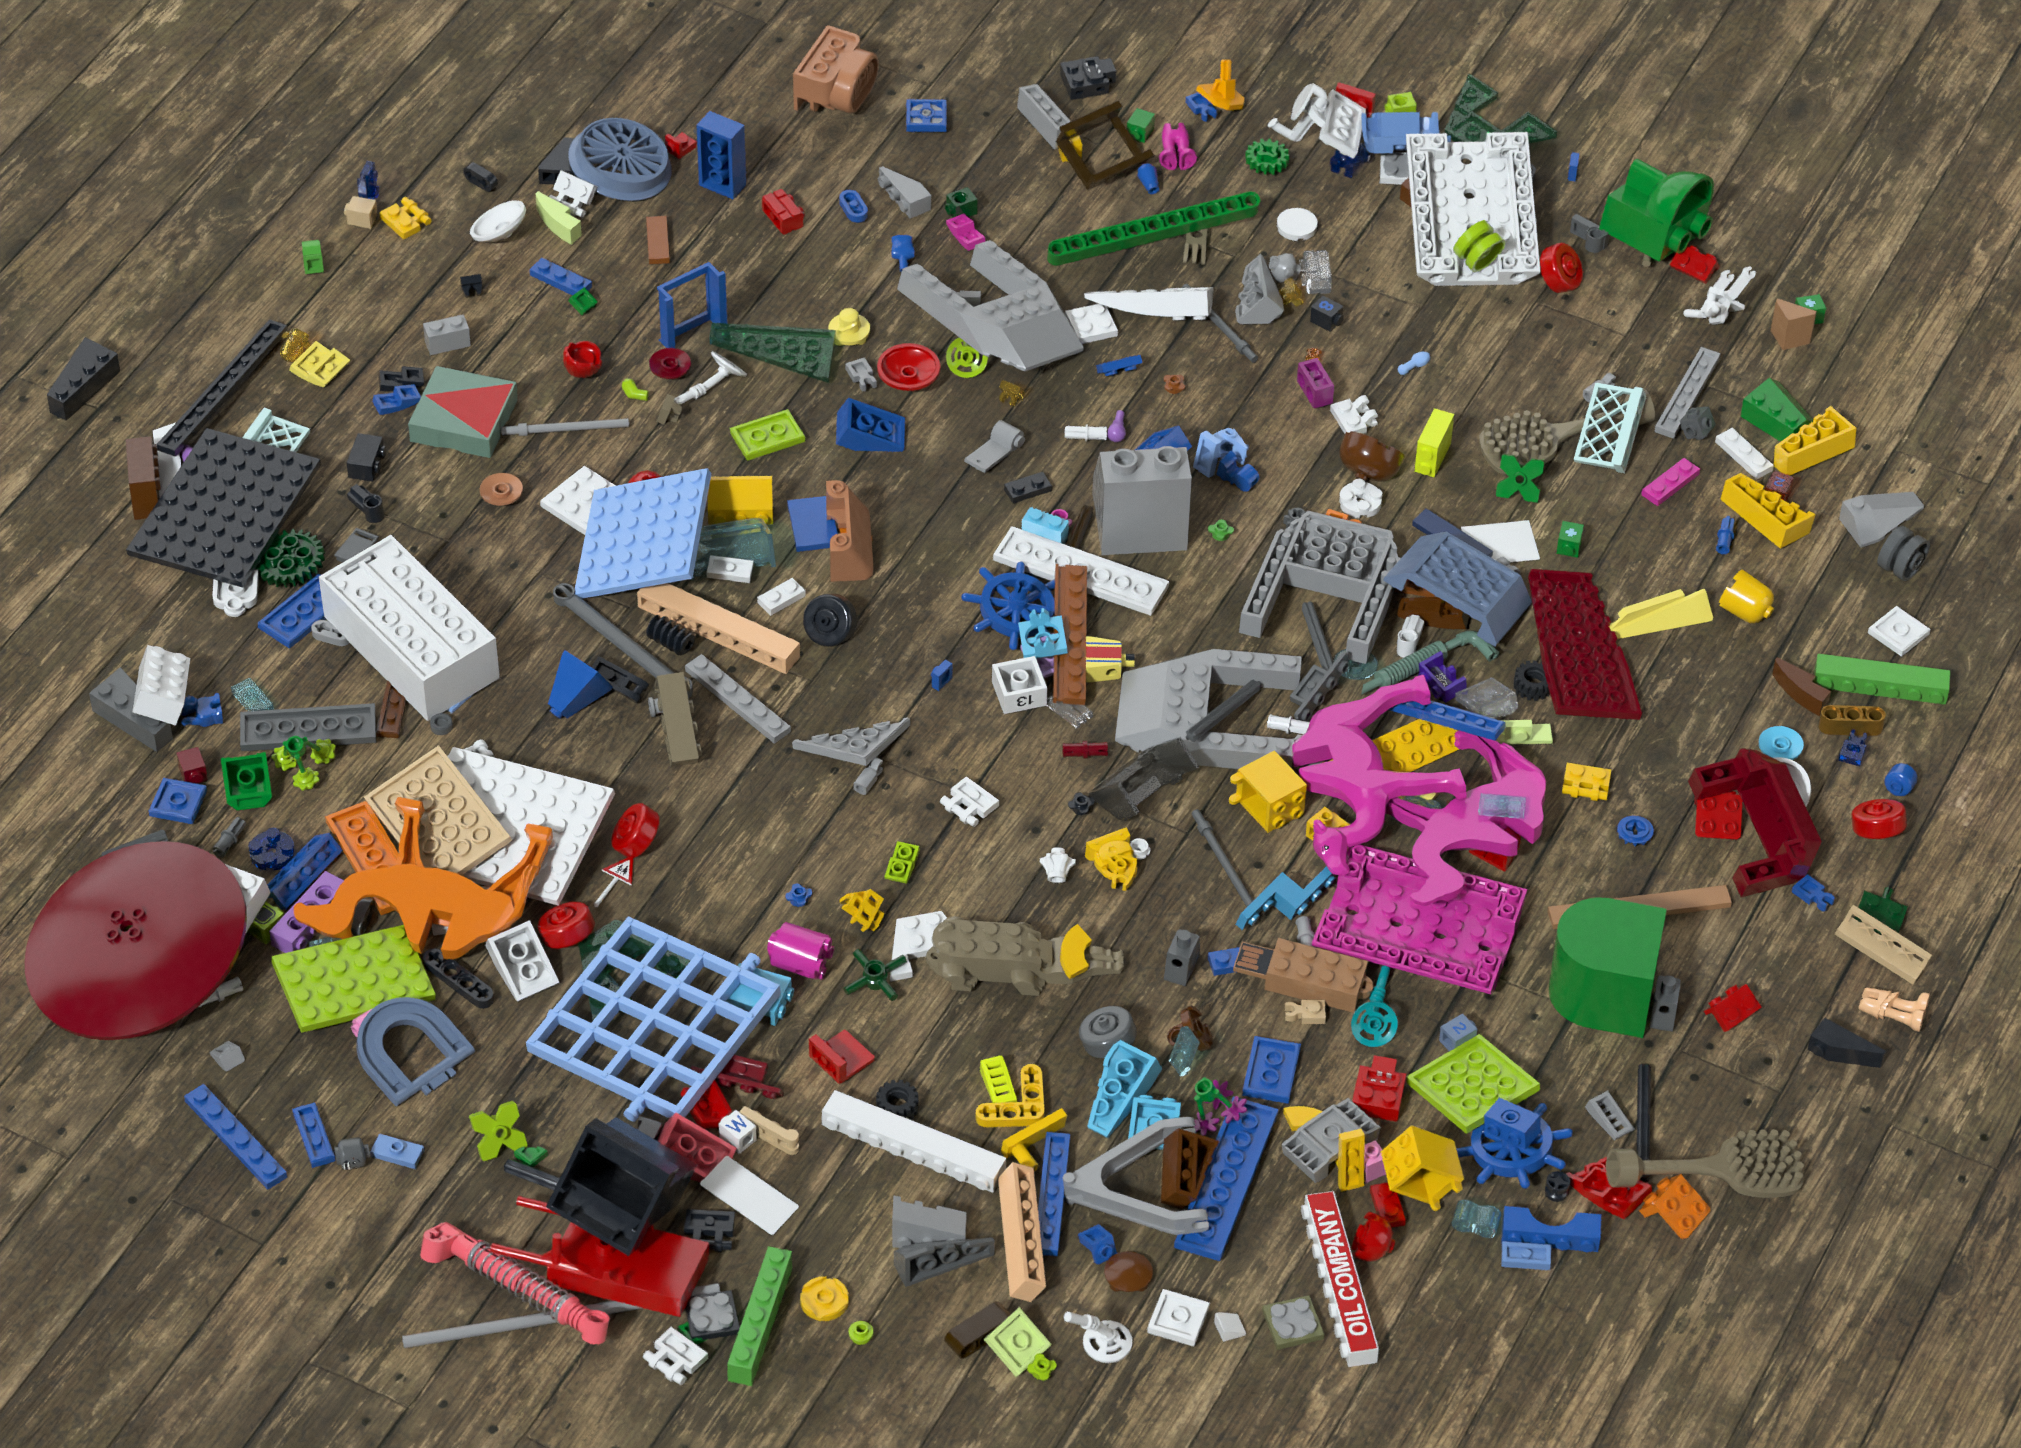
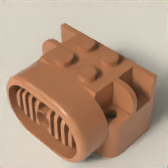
(835, 73)

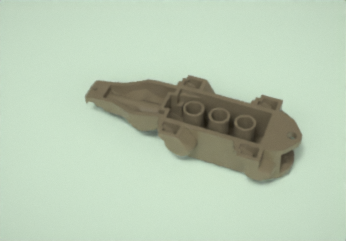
(1007, 954)

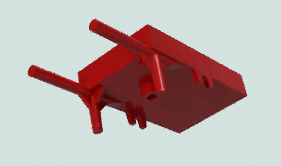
(653, 1277)

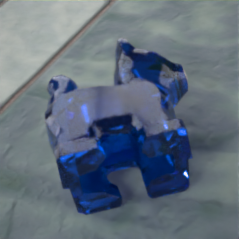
(1350, 164)

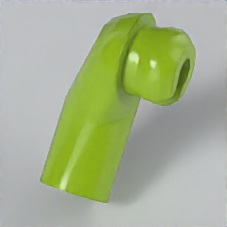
(633, 392)

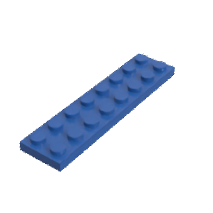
(1229, 1179)

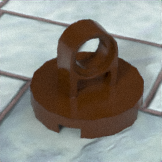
(1190, 1018)

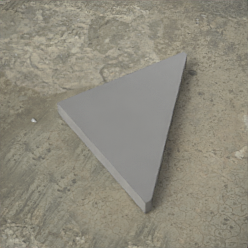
(854, 744)

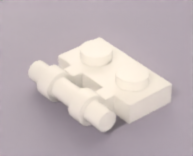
(575, 188)
(972, 796)
(678, 1349)

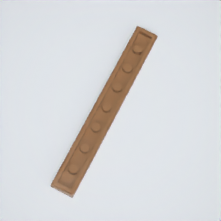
(1675, 901)

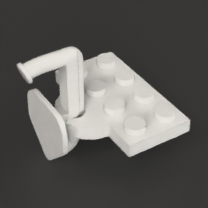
(1335, 115)

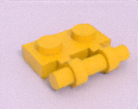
(400, 221)
(1586, 781)

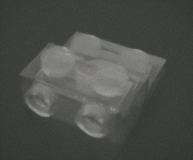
(1488, 699)

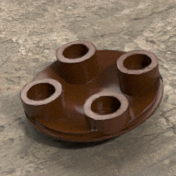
(1128, 1272)

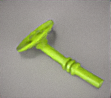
(965, 360)

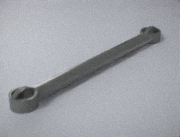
(611, 632)

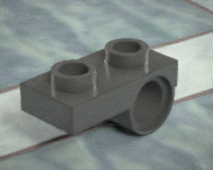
(1595, 239)

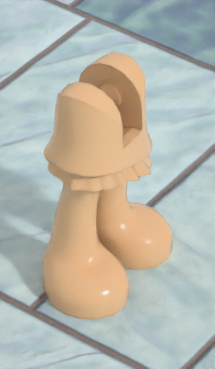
(1882, 1004)

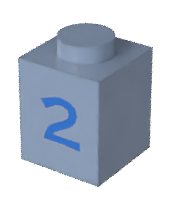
(1457, 1032)

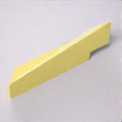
(1663, 613)

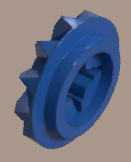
(1643, 827)

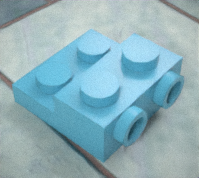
(1148, 1111)

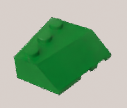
(1774, 410)

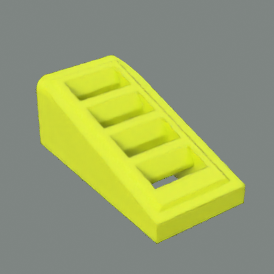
(994, 1067)

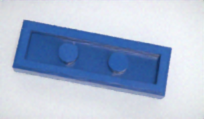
(313, 1135)

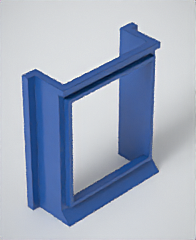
(715, 303)

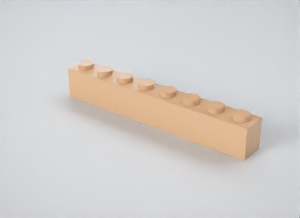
(721, 626)

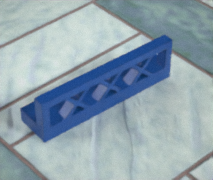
(303, 869)

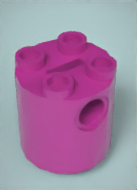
(800, 950)

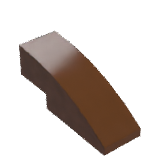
(1433, 612)
(1801, 686)

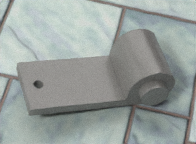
(1003, 441)

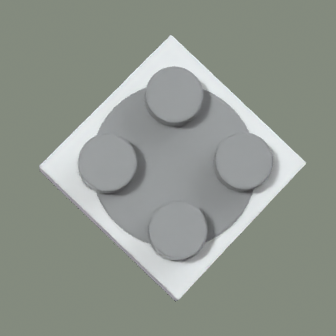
(1393, 168)

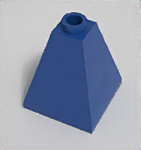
(575, 686)

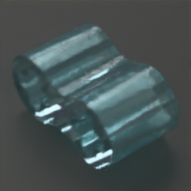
(1476, 1218)

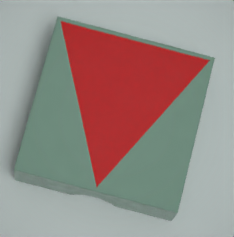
(463, 411)

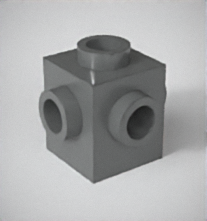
(1697, 423)

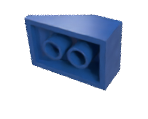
(869, 428)

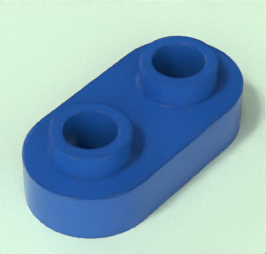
(853, 206)

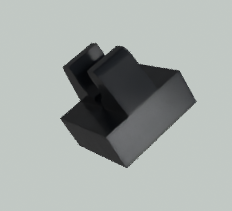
(471, 282)

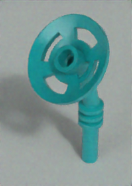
(1374, 1017)

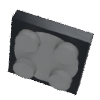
(712, 1315)

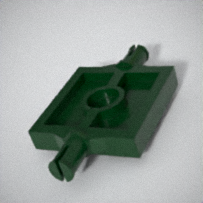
(1883, 909)

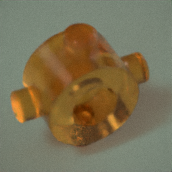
(1313, 353)

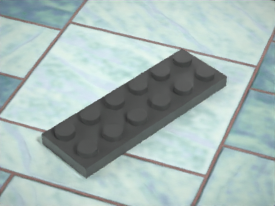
(338, 723)

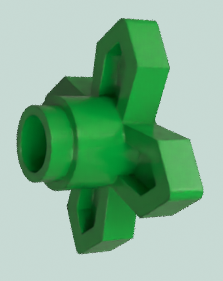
(1529, 471)

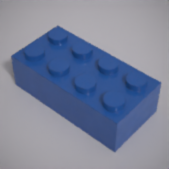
(721, 155)

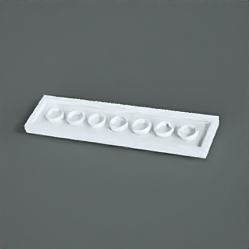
(1104, 577)

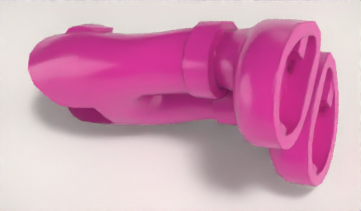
(1177, 137)

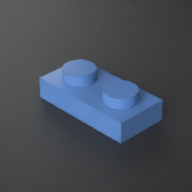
(1526, 1255)

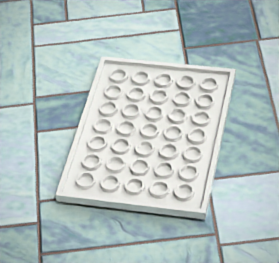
(536, 797)

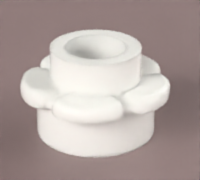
(1140, 848)

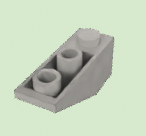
(906, 192)

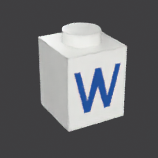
(737, 1131)

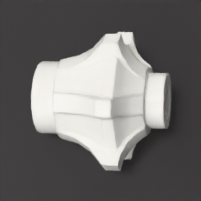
(1057, 865)

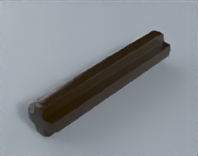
(1080, 527)

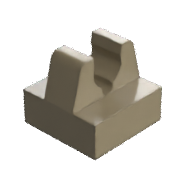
(670, 410)

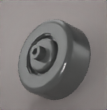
(1105, 1028)

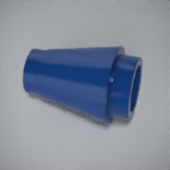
(1148, 176)

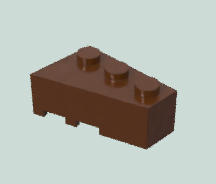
(1184, 1166)

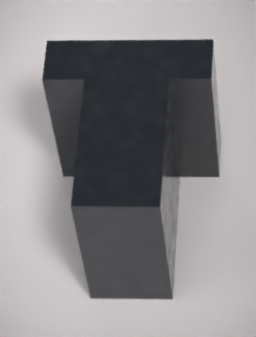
(619, 1183)

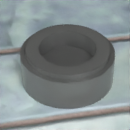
(441, 724)

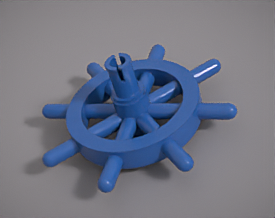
(1015, 604)

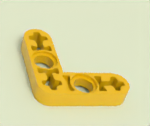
(1026, 1106)

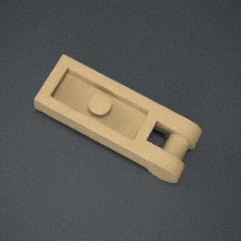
(773, 1132)

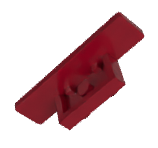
(746, 1074)

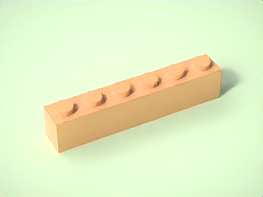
(1021, 1232)

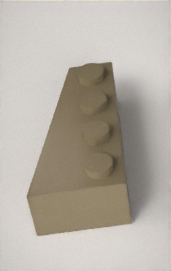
(677, 719)

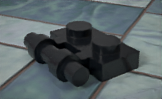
(711, 1224)

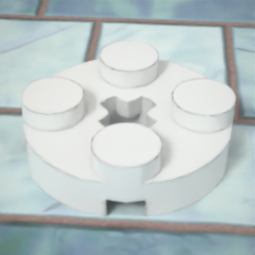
(1360, 489)

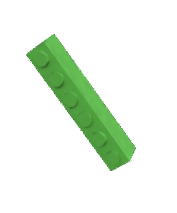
(1882, 679)
(759, 1316)

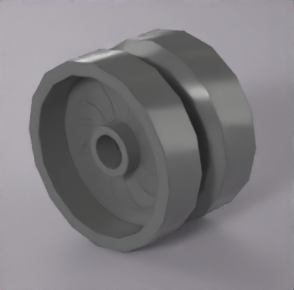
(1903, 553)

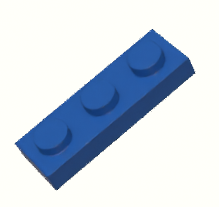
(559, 277)

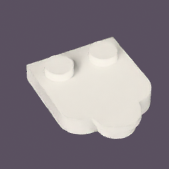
(234, 598)

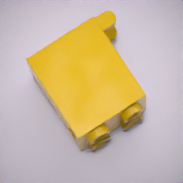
(1269, 791)
(1422, 1166)

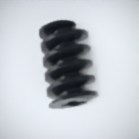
(670, 635)

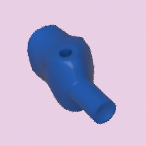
(902, 249)

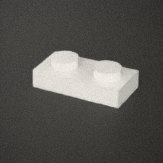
(730, 569)
(781, 596)

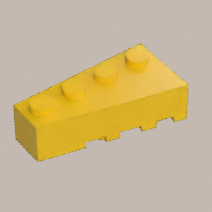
(1814, 443)
(1766, 511)

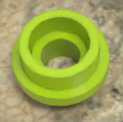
(860, 1337)

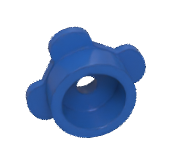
(798, 895)

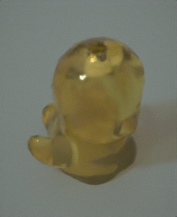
(293, 346)

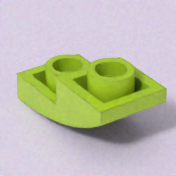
(902, 862)

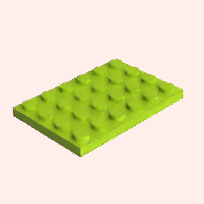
(350, 977)

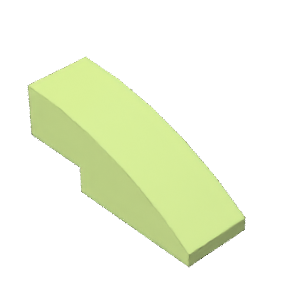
(558, 218)

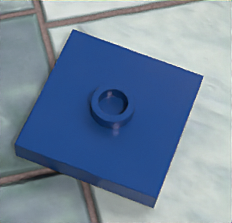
(177, 800)

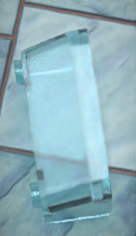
(735, 539)

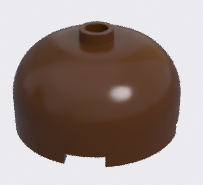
(1369, 457)

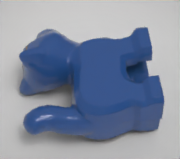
(207, 711)

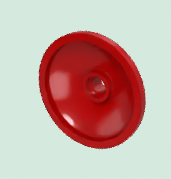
(908, 367)

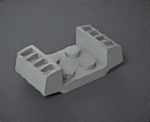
(1317, 1141)

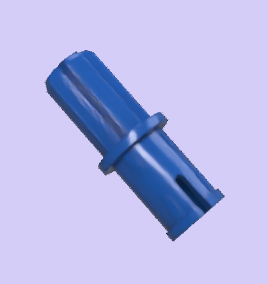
(1725, 535)

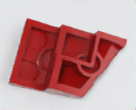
(1595, 1187)

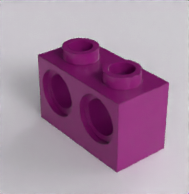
(1315, 383)

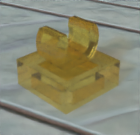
(1291, 292)
(1010, 390)

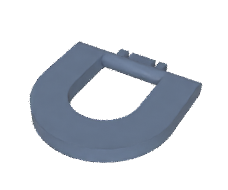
(428, 1019)

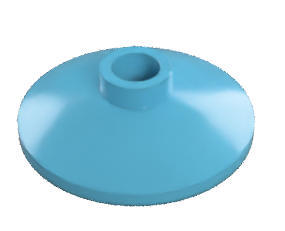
(1781, 742)

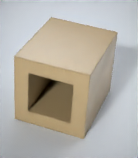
(361, 212)

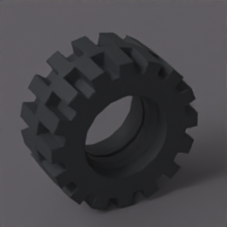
(1527, 688)
(895, 1091)

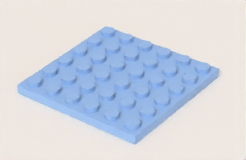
(643, 534)

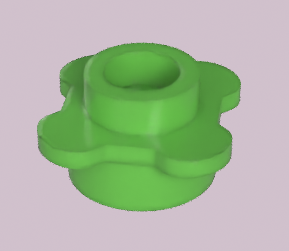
(1220, 530)

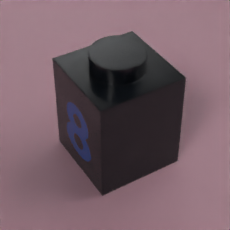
(1326, 313)

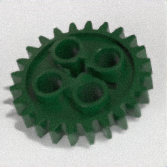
(291, 558)

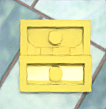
(319, 364)

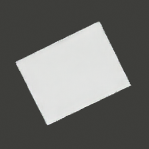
(1506, 540)

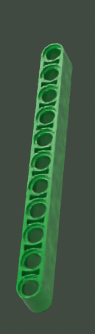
(1148, 235)

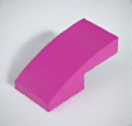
(964, 231)

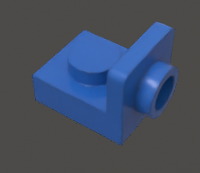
(1099, 1242)

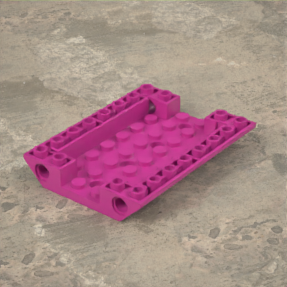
(1381, 893)

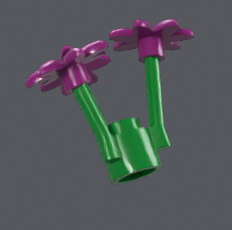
(1217, 1093)

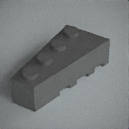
(115, 702)

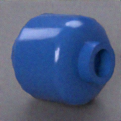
(1901, 778)

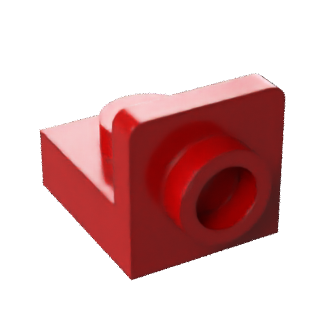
(679, 145)

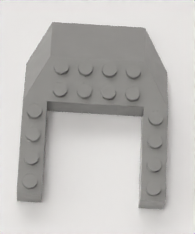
(1019, 328)
(1330, 559)
(1173, 695)

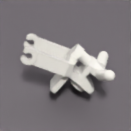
(1721, 301)

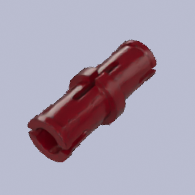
(1084, 749)

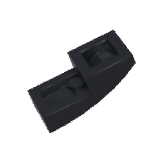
(407, 376)

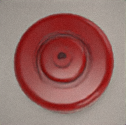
(1561, 268)
(1879, 819)
(635, 830)
(566, 925)

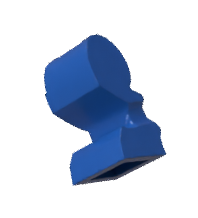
(1243, 477)

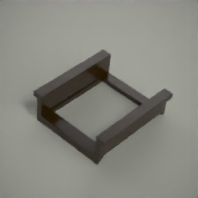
(1092, 121)

